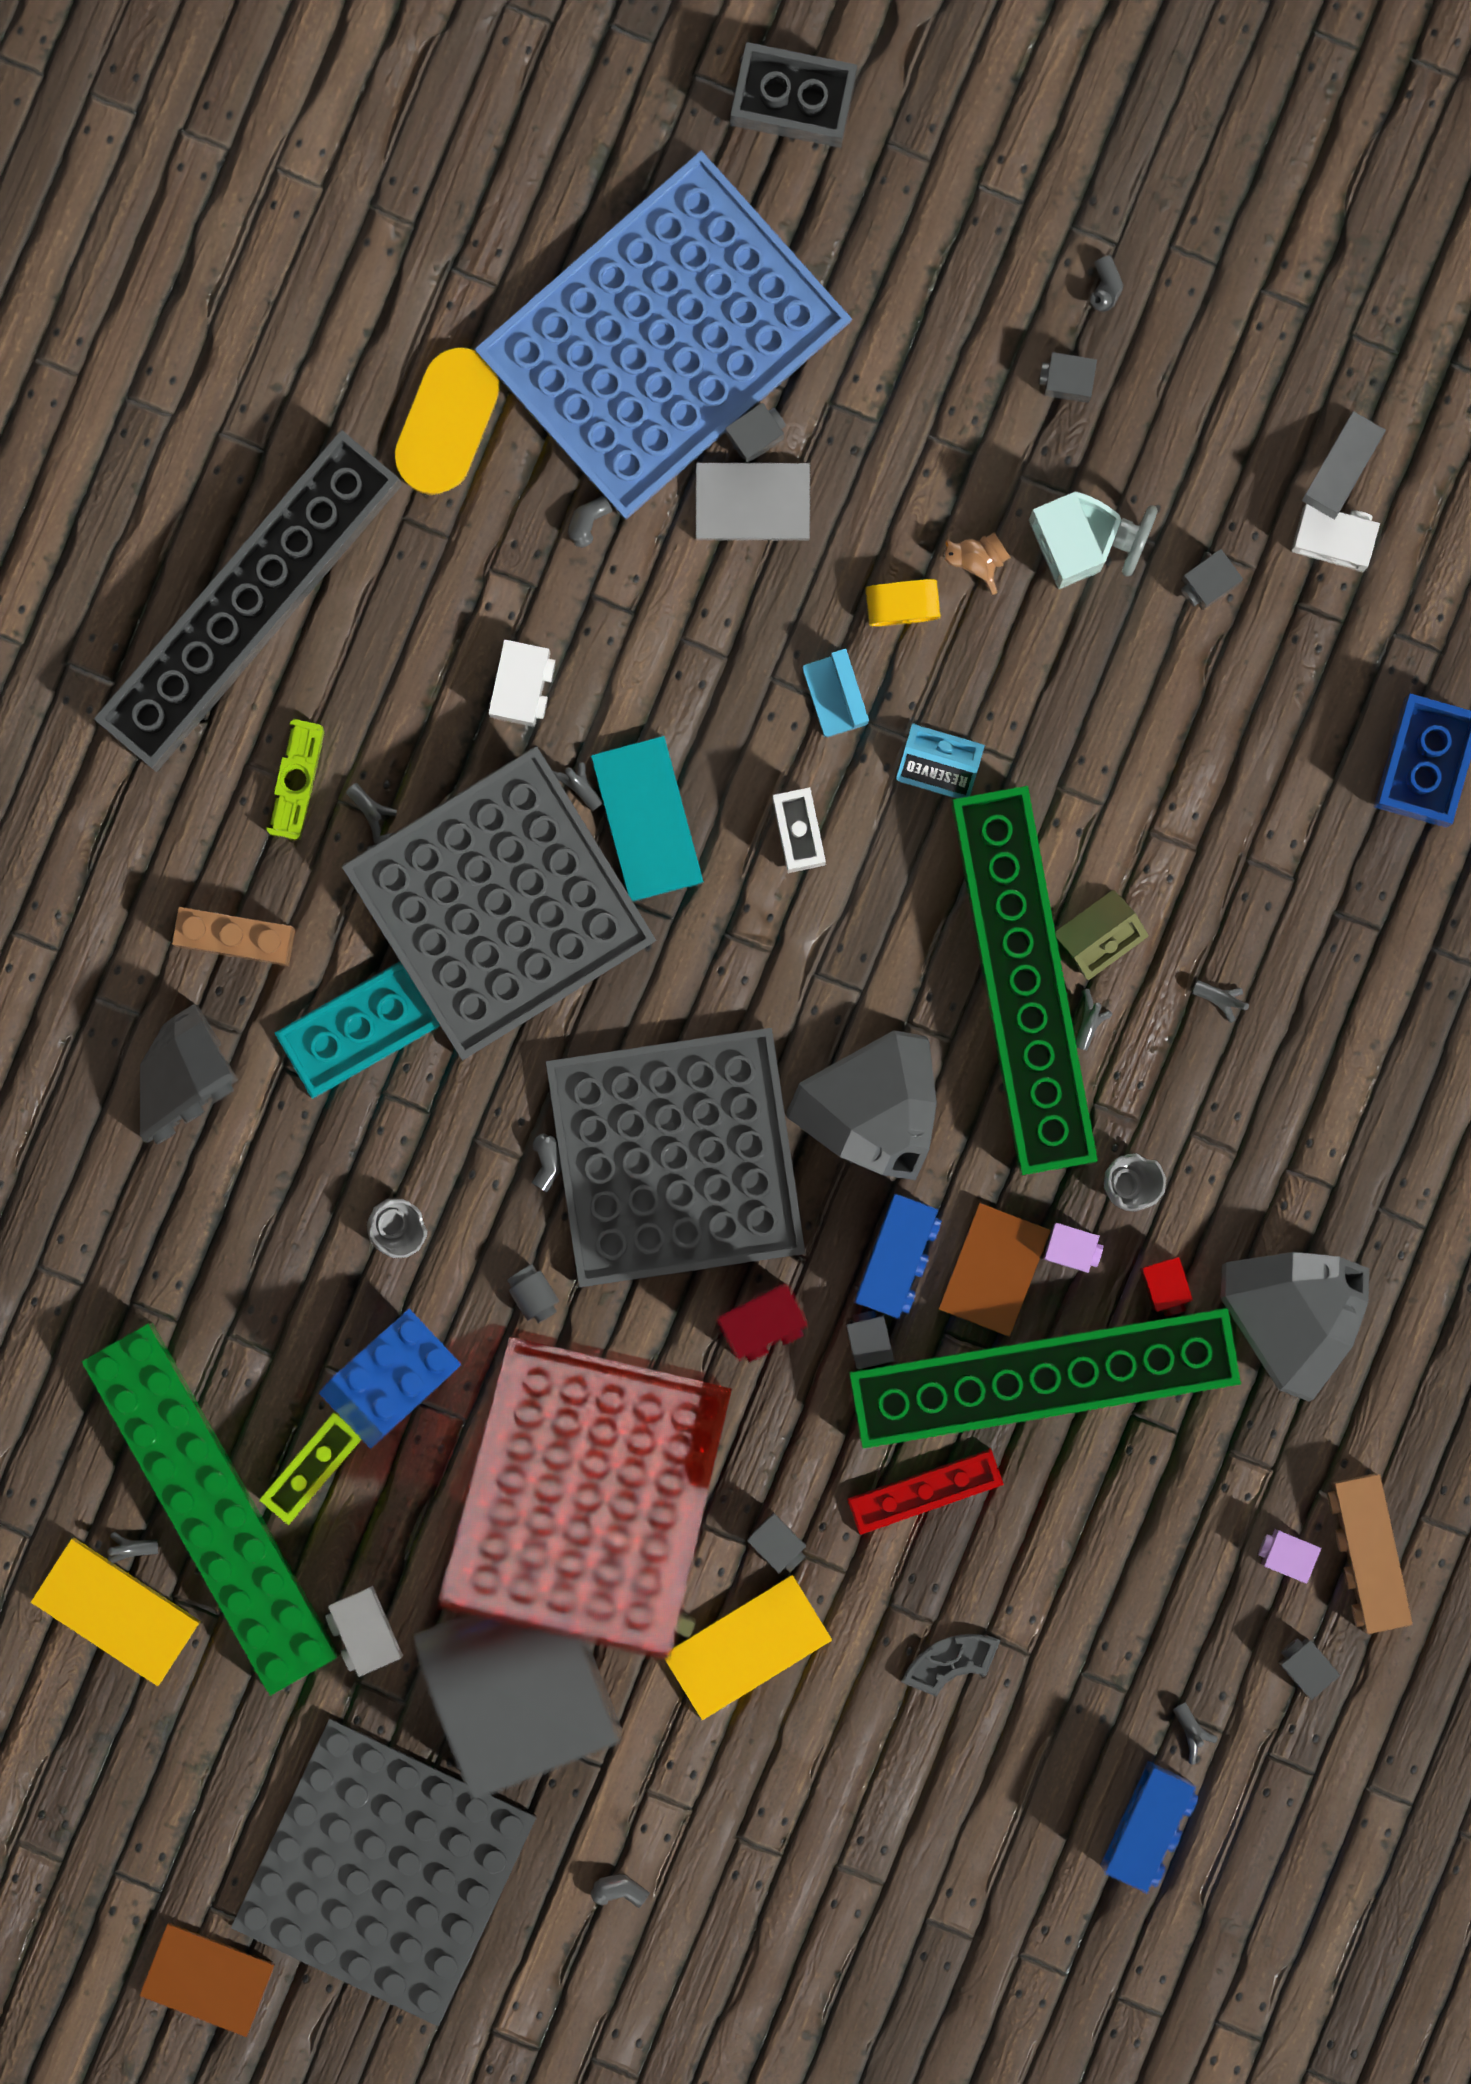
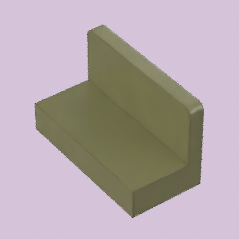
(1101, 934)

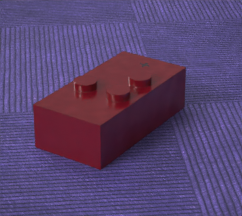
(763, 1322)

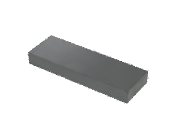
(1343, 465)

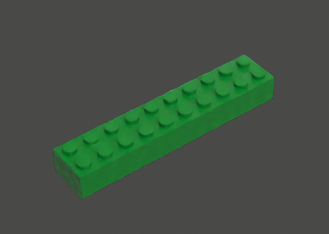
(1024, 980)
(1044, 1378)
(211, 1508)

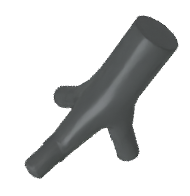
(579, 783)
(369, 807)
(1222, 998)
(1091, 1021)
(131, 1548)
(1194, 1732)

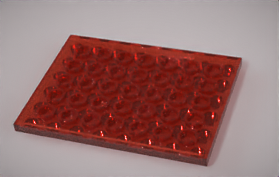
(587, 1498)

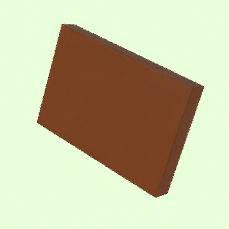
(994, 1269)
(207, 1979)

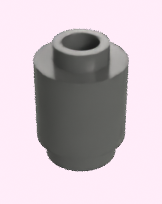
(533, 1294)

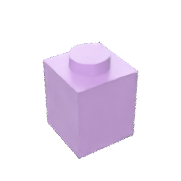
(1073, 1248)
(1289, 1555)

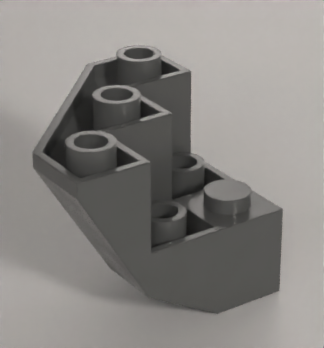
(181, 1075)
(873, 1105)
(1297, 1314)

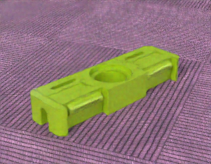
(303, 754)

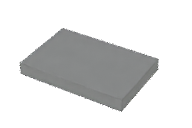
(752, 501)

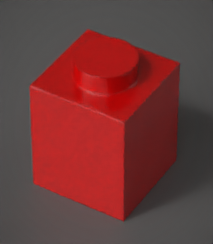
(1167, 1286)

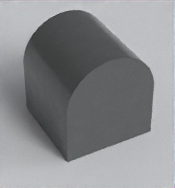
(514, 1699)

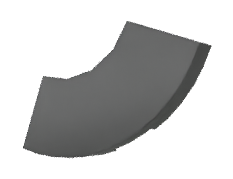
(949, 1659)

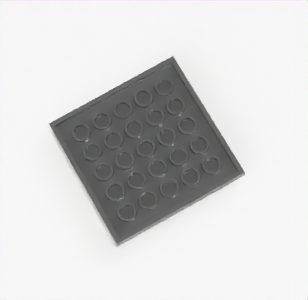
(499, 903)
(675, 1157)
(383, 1872)

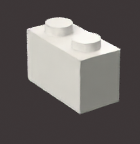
(1340, 541)
(521, 683)
(799, 830)
(364, 1632)

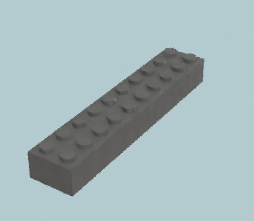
(248, 601)

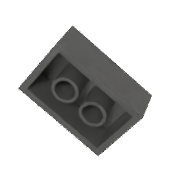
(793, 95)

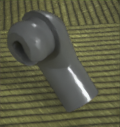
(1109, 287)
(583, 520)
(550, 1159)
(618, 1886)

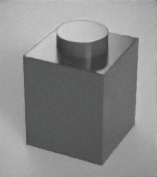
(1068, 377)
(756, 432)
(1210, 580)
(869, 1340)
(777, 1544)
(1308, 1667)

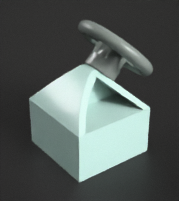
(1079, 534)

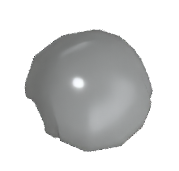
(1134, 1182)
(396, 1228)

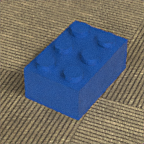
(1427, 761)
(898, 1256)
(389, 1378)
(1149, 1827)

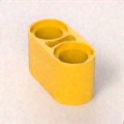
(903, 602)

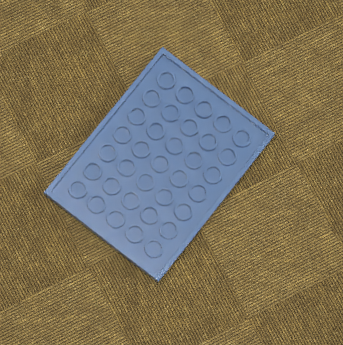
(663, 335)

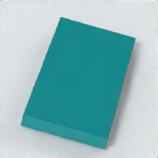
(647, 819)
(357, 1029)

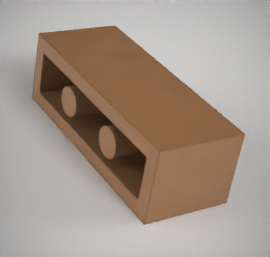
(233, 936)

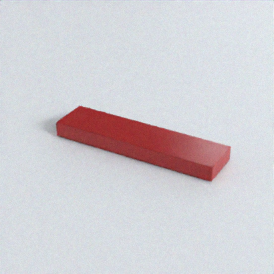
(925, 1491)

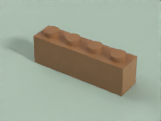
(1371, 1554)

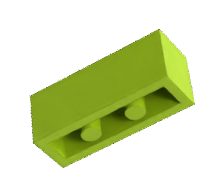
(310, 1468)

